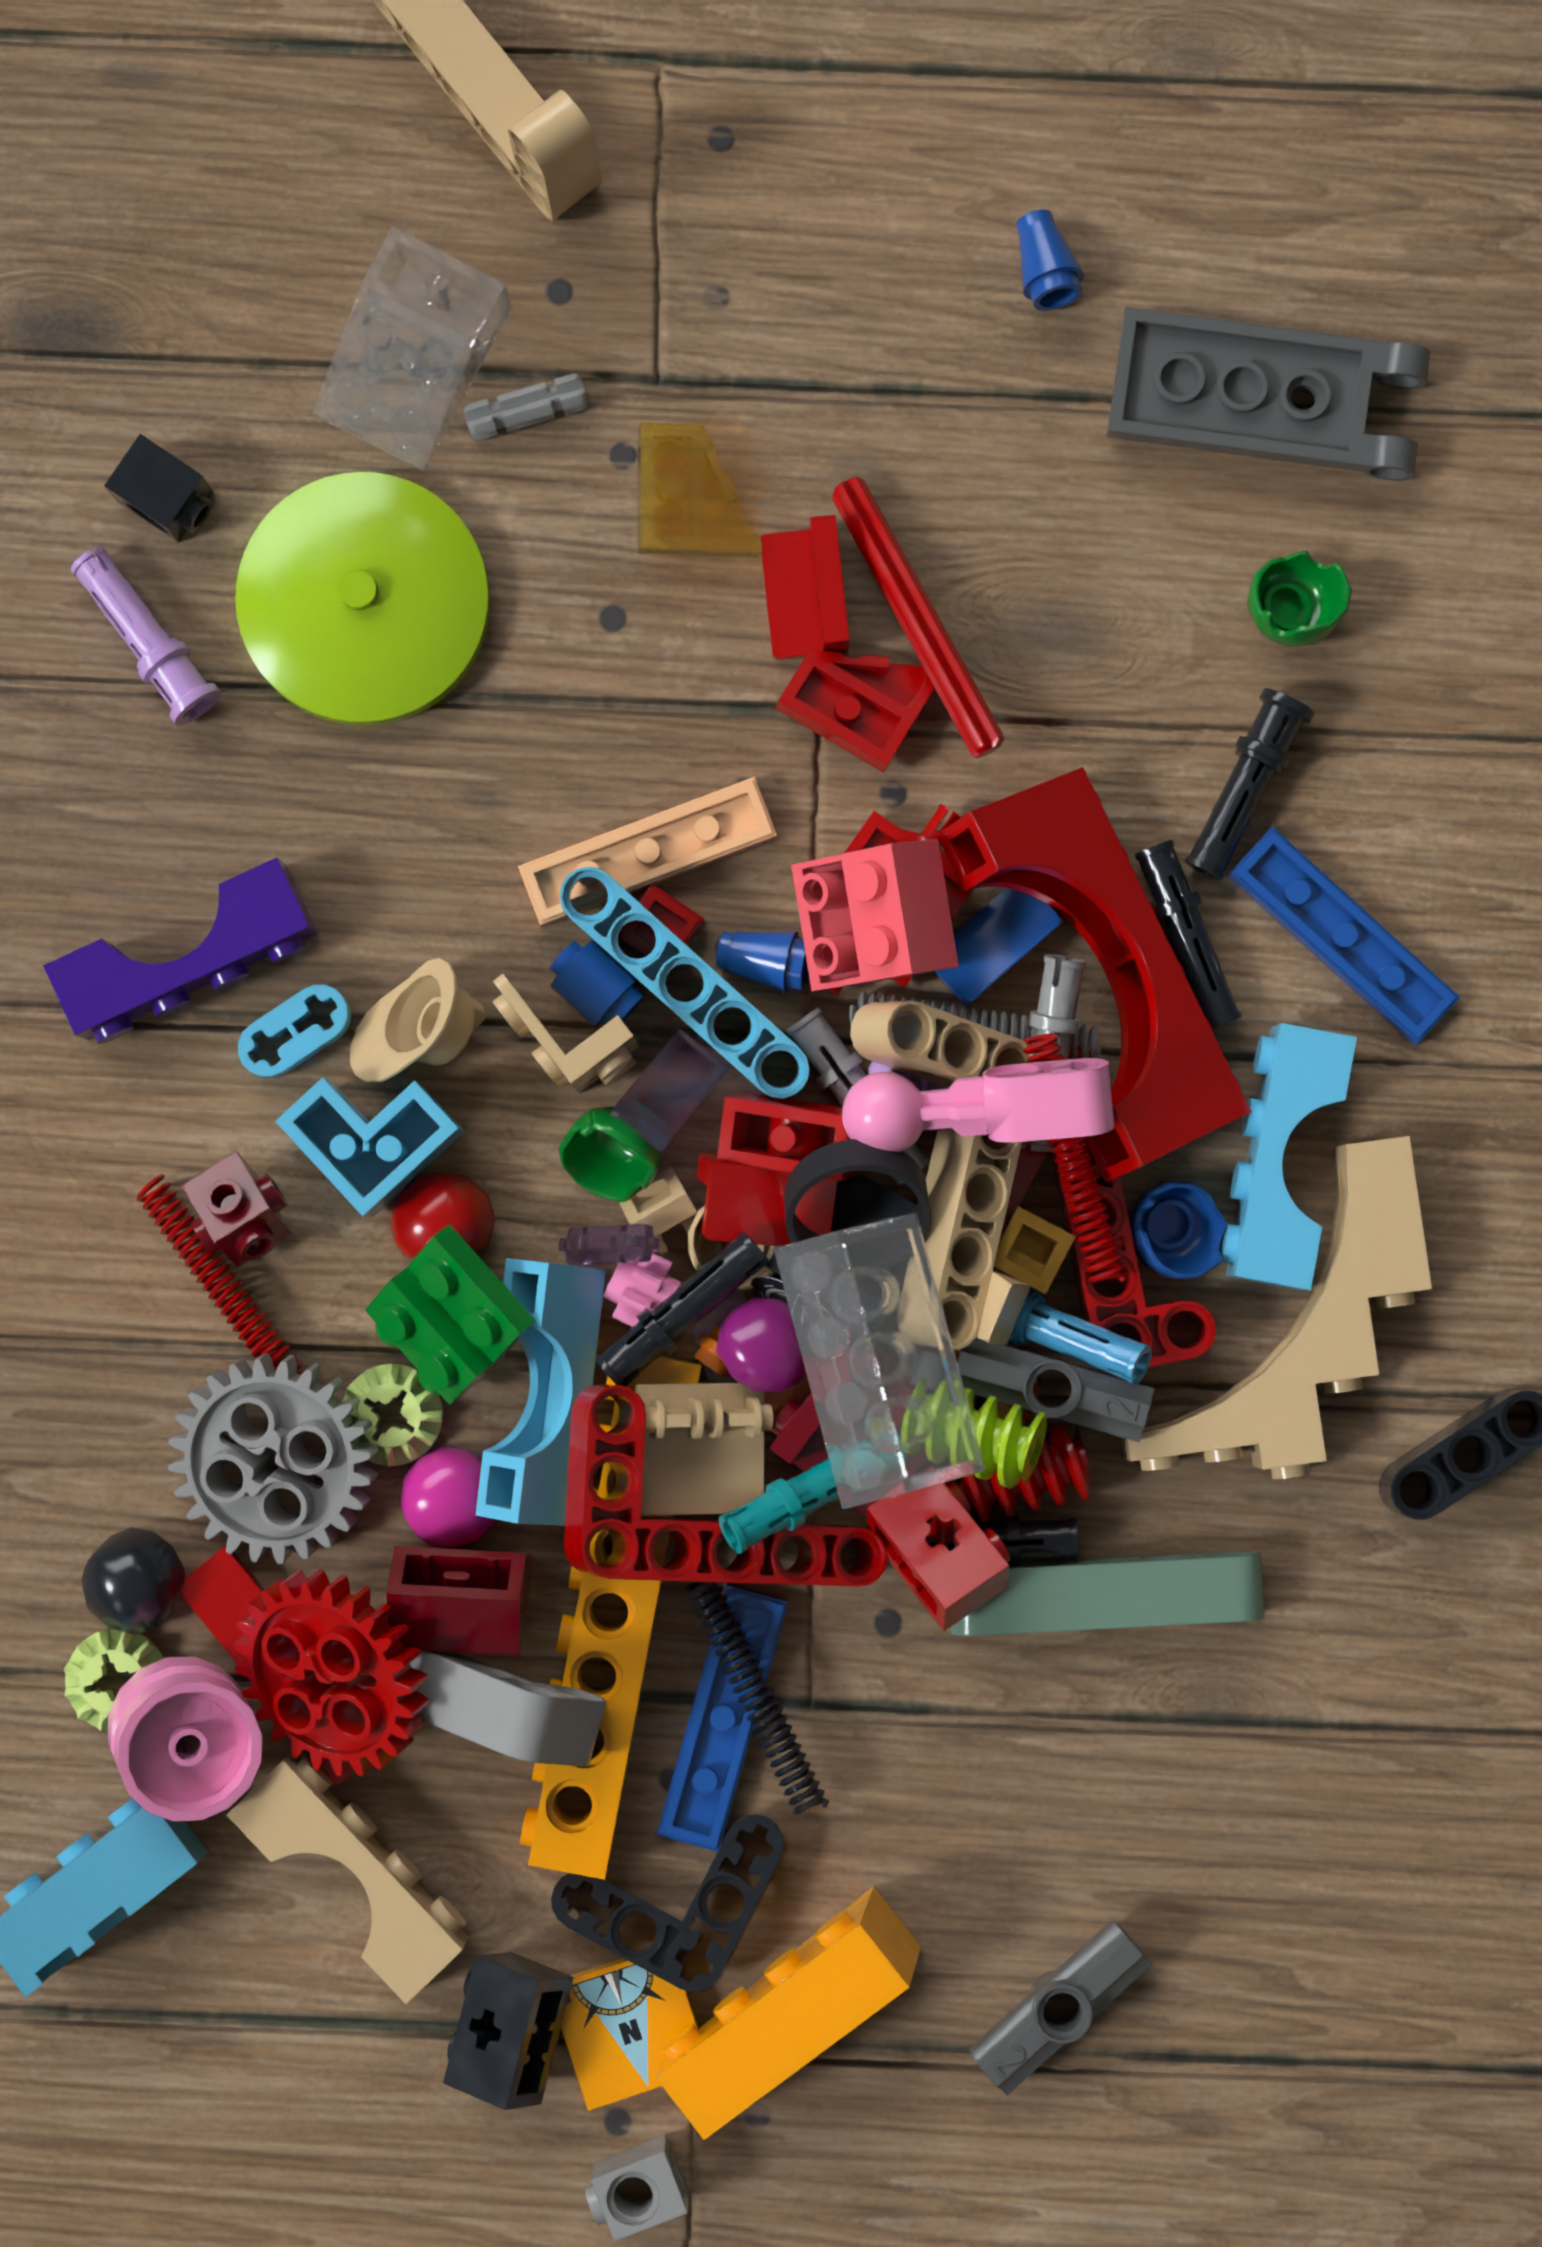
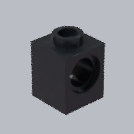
(160, 489)

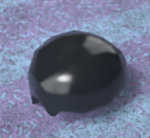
(132, 1580)

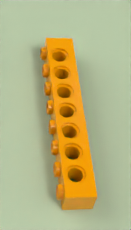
(585, 1842)

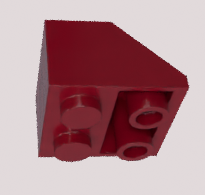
(459, 1599)

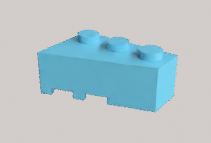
(92, 1892)

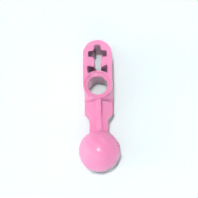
(1006, 1103)

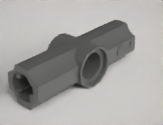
(1095, 1398)
(1029, 2037)

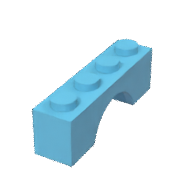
(1271, 1235)
(528, 1470)

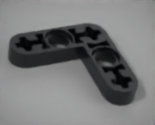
(673, 1933)

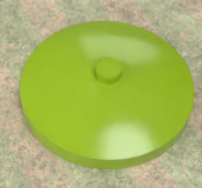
(362, 599)

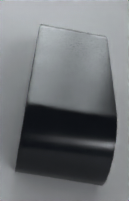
(1435, 1455)

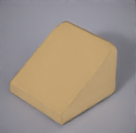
(1001, 1308)

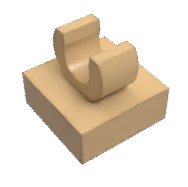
(661, 1205)

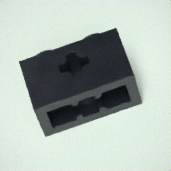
(507, 2030)

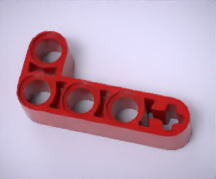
(1129, 1304)

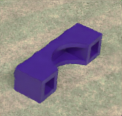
(255, 920)

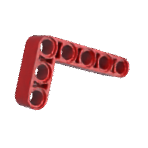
(694, 1539)

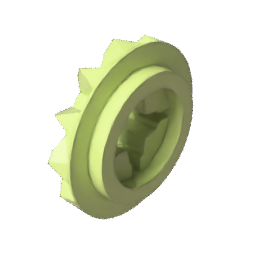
(420, 1408)
(89, 1663)

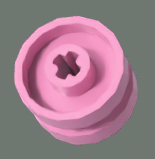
(190, 1775)

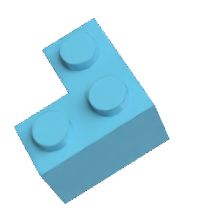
(364, 1157)

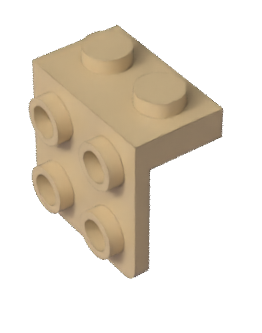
(601, 1055)

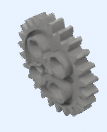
(253, 1510)

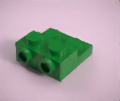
(449, 1316)

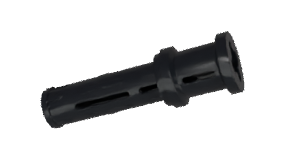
(1260, 757)

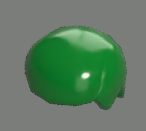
(1298, 599)
(608, 1156)

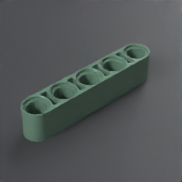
(1123, 1594)

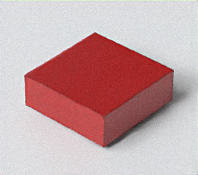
(670, 912)

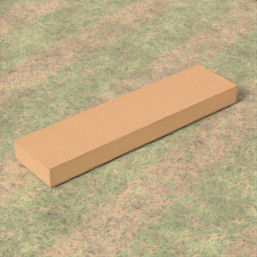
(652, 849)

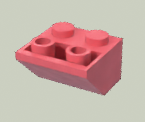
(875, 914)

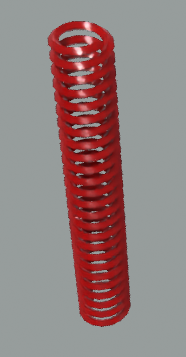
(1048, 1053)
(219, 1297)

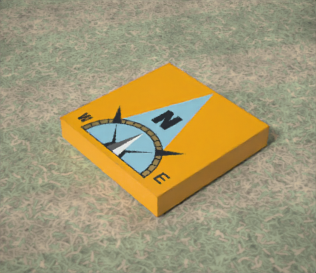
(617, 2029)

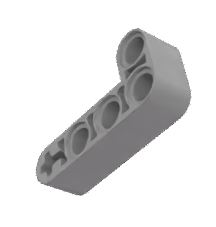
(508, 1711)

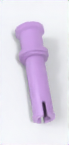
(160, 658)

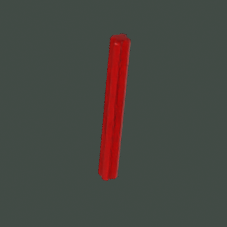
(917, 617)

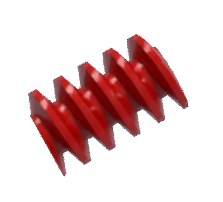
(1059, 1465)

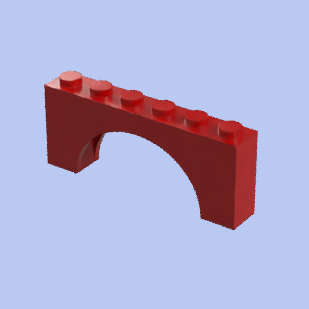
(1066, 854)

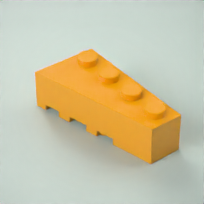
(790, 2013)

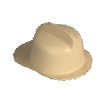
(416, 1022)

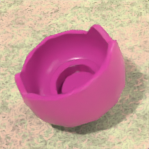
(442, 1498)

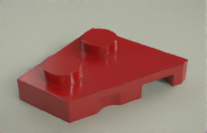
(857, 702)

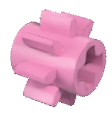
(640, 1287)

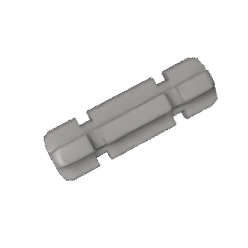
(525, 406)

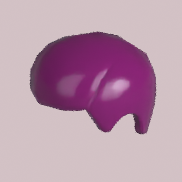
(761, 1345)

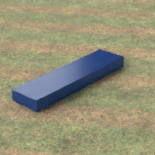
(1343, 936)
(719, 1729)

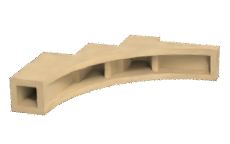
(1275, 1409)

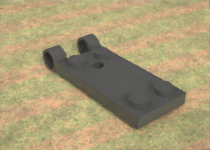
(1232, 388)

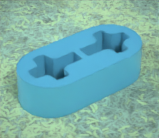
(285, 1019)

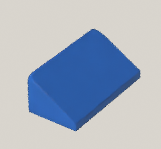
(997, 942)

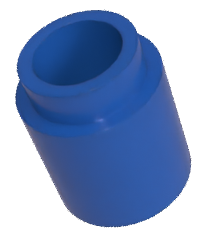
(595, 983)

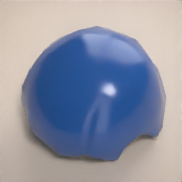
(1177, 1230)

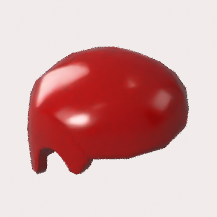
(435, 1202)

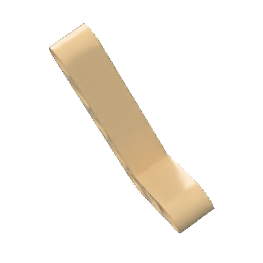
(539, 142)
(971, 1163)

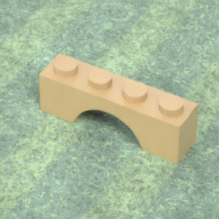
(409, 1931)

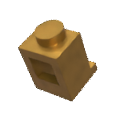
(1032, 1249)

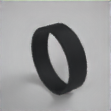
(847, 1157)

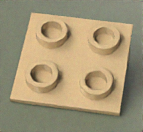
(702, 1447)

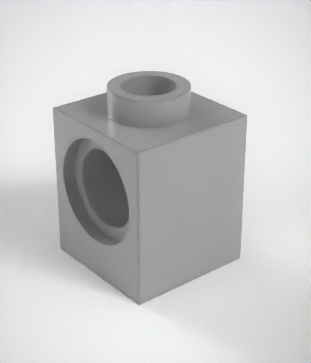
(655, 2165)

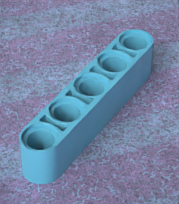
(715, 992)

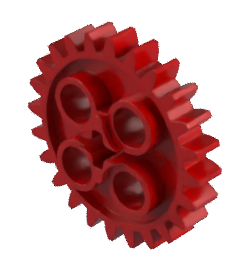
(331, 1672)

